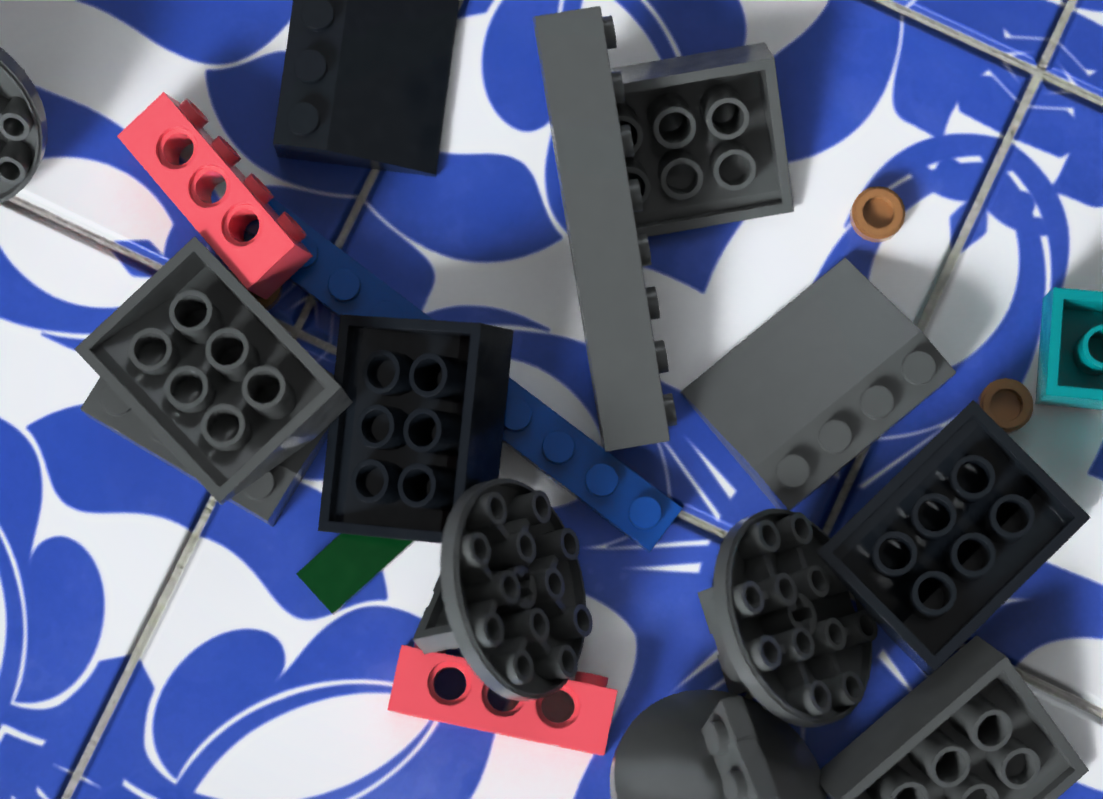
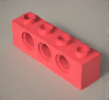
(157, 142)
(584, 731)

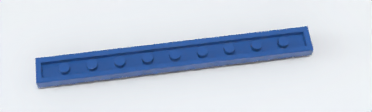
(529, 424)

